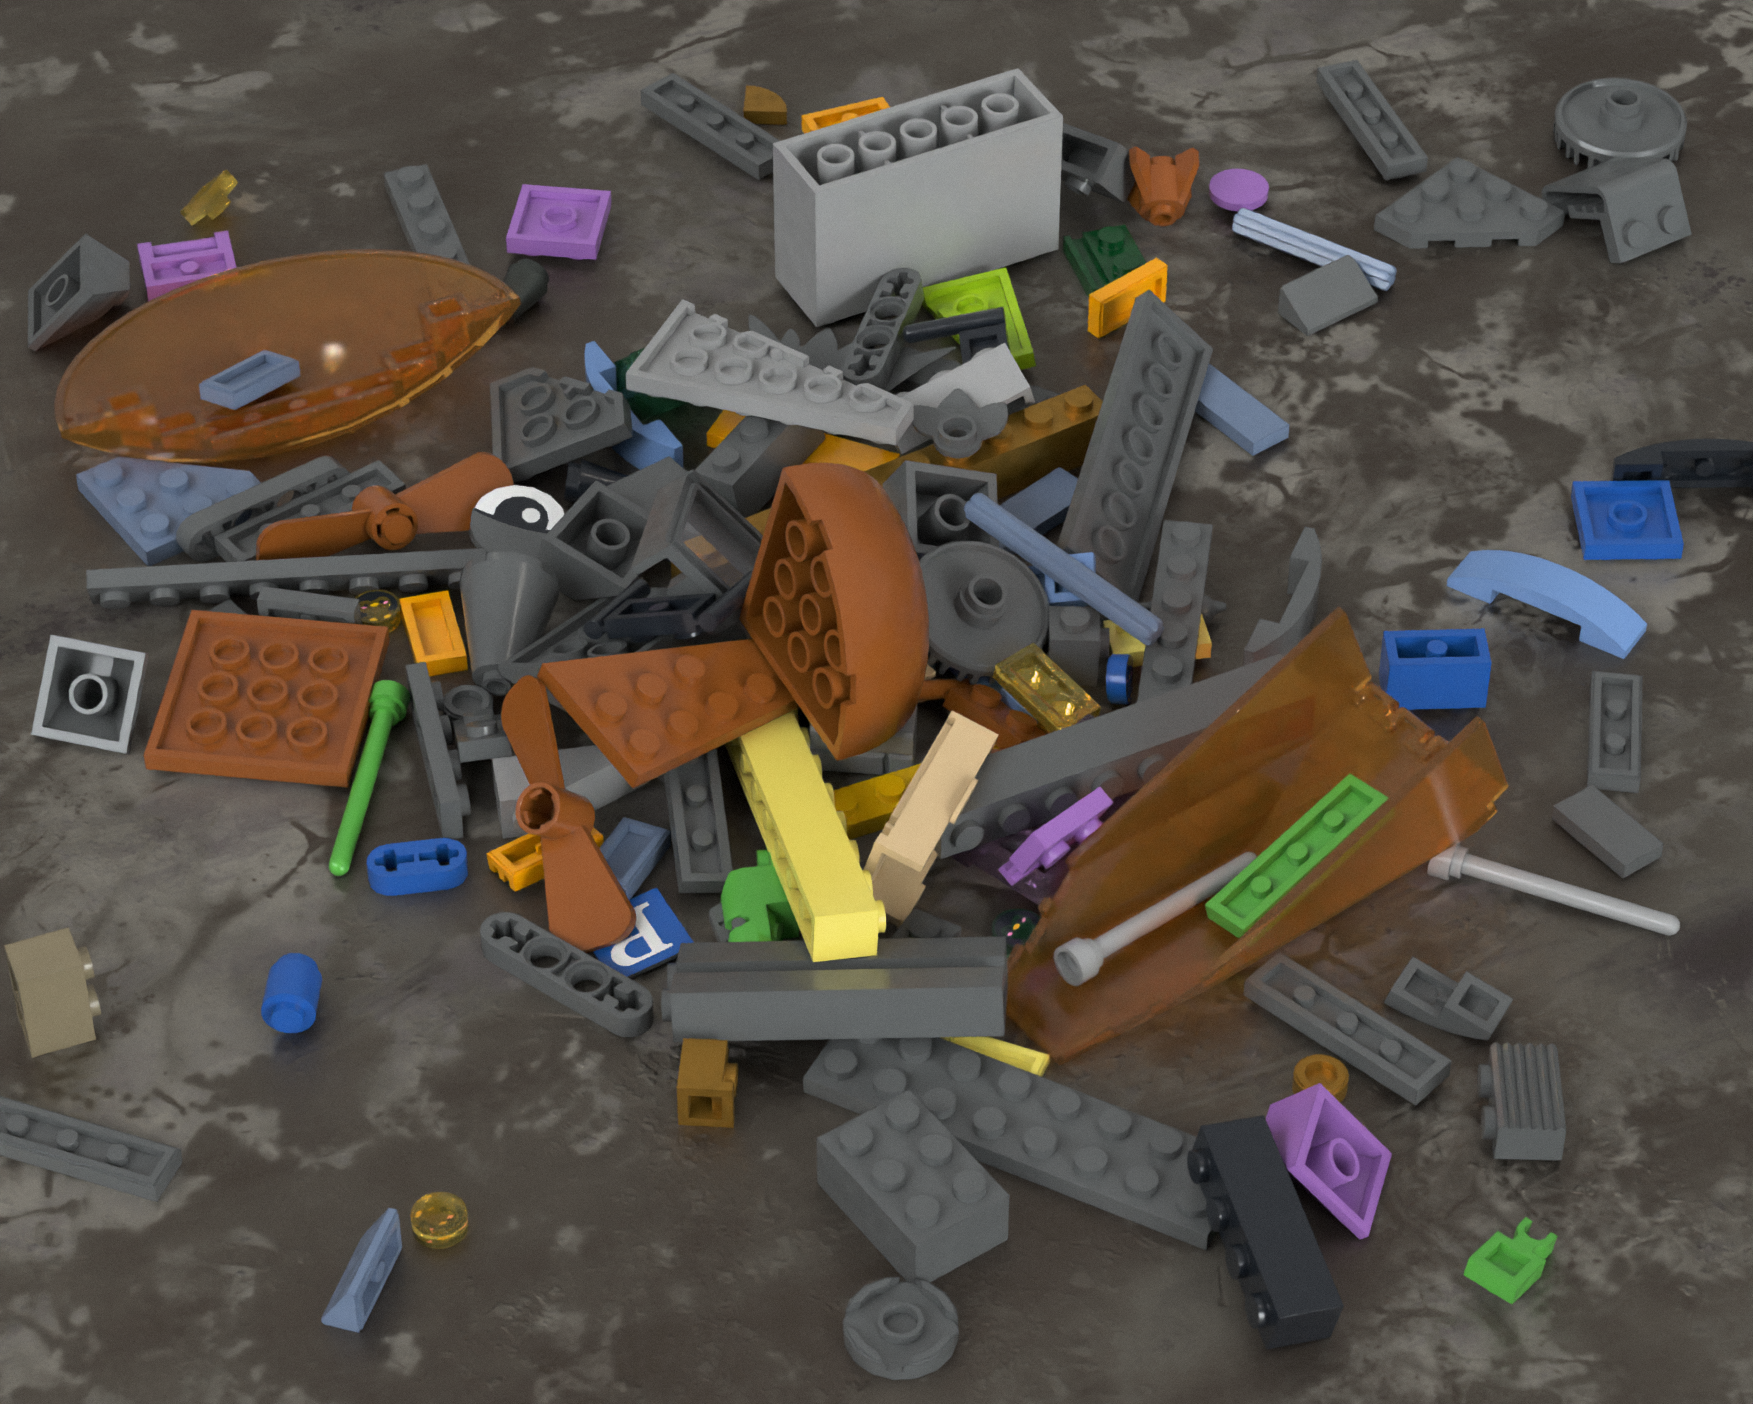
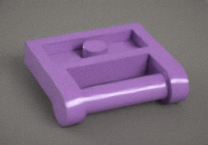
(183, 262)

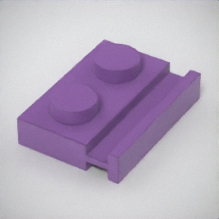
(1053, 839)

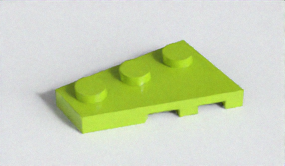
(981, 293)

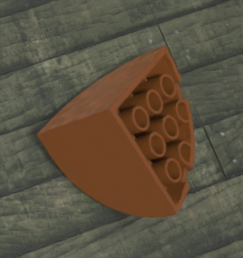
(840, 605)

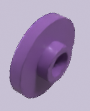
(1238, 189)

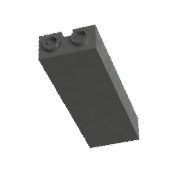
(783, 995)

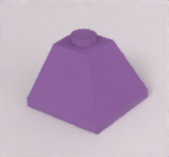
(1330, 1155)

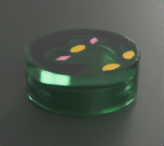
(1015, 925)

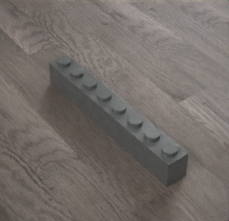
(1111, 751)

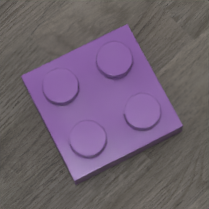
(558, 222)

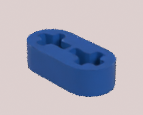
(417, 866)

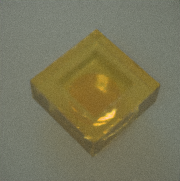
(210, 199)

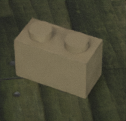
(52, 991)

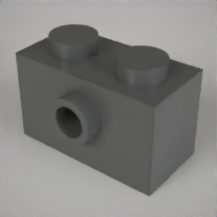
(1095, 165)

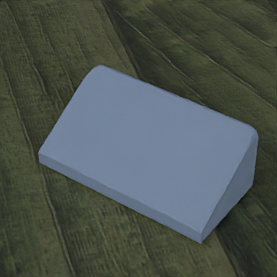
(365, 1274)

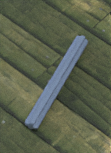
(1064, 569)

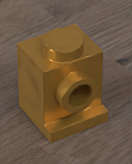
(706, 1084)

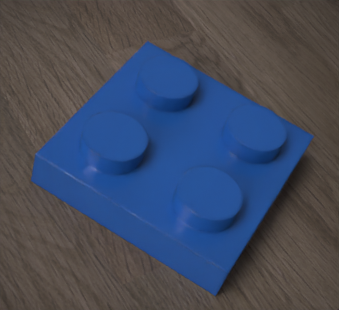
(1626, 520)

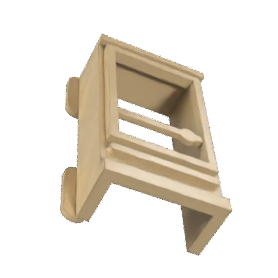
(931, 801)

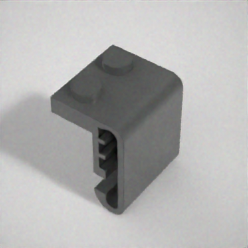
(1632, 198)

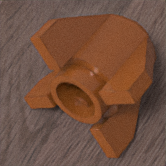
(1162, 184)

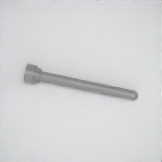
(1457, 861)
(1081, 958)

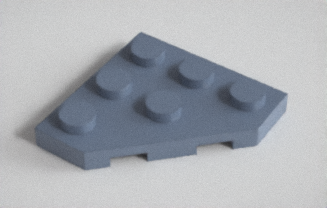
(152, 498)

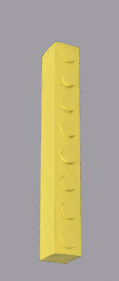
(808, 840)

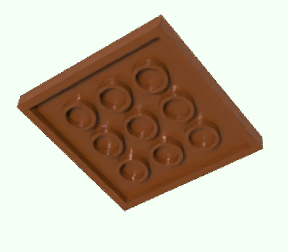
(267, 698)

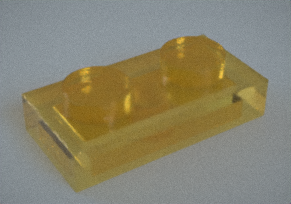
(1044, 689)

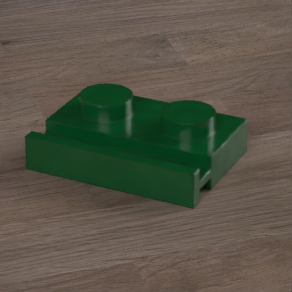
(1102, 256)

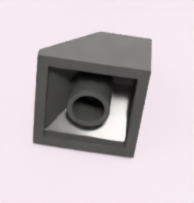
(76, 291)
(90, 694)

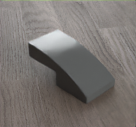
(1459, 1008)

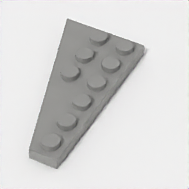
(759, 377)

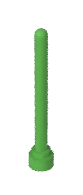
(387, 707)

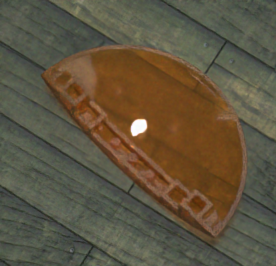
(359, 321)

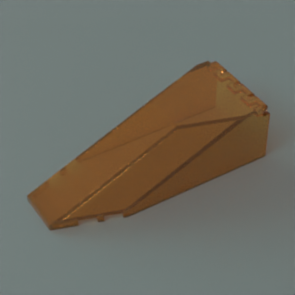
(1236, 795)

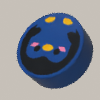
(1119, 679)

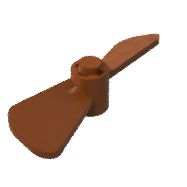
(390, 519)
(581, 889)

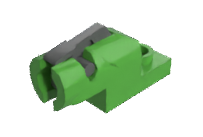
(753, 906)

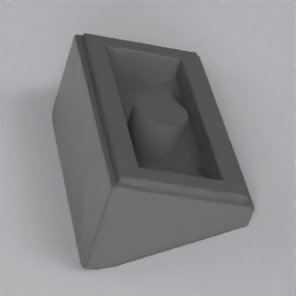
(1326, 295)

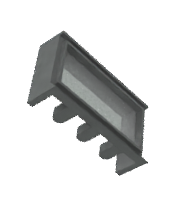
(701, 538)

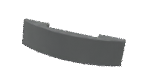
(1299, 617)

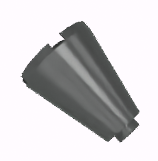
(504, 611)

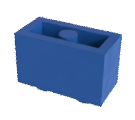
(1436, 668)

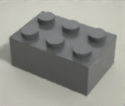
(912, 1188)

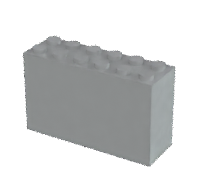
(918, 186)

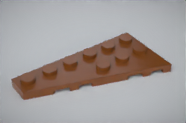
(668, 703)

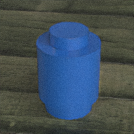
(292, 993)

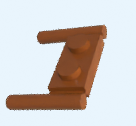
(985, 708)

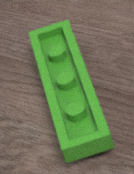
(1293, 855)

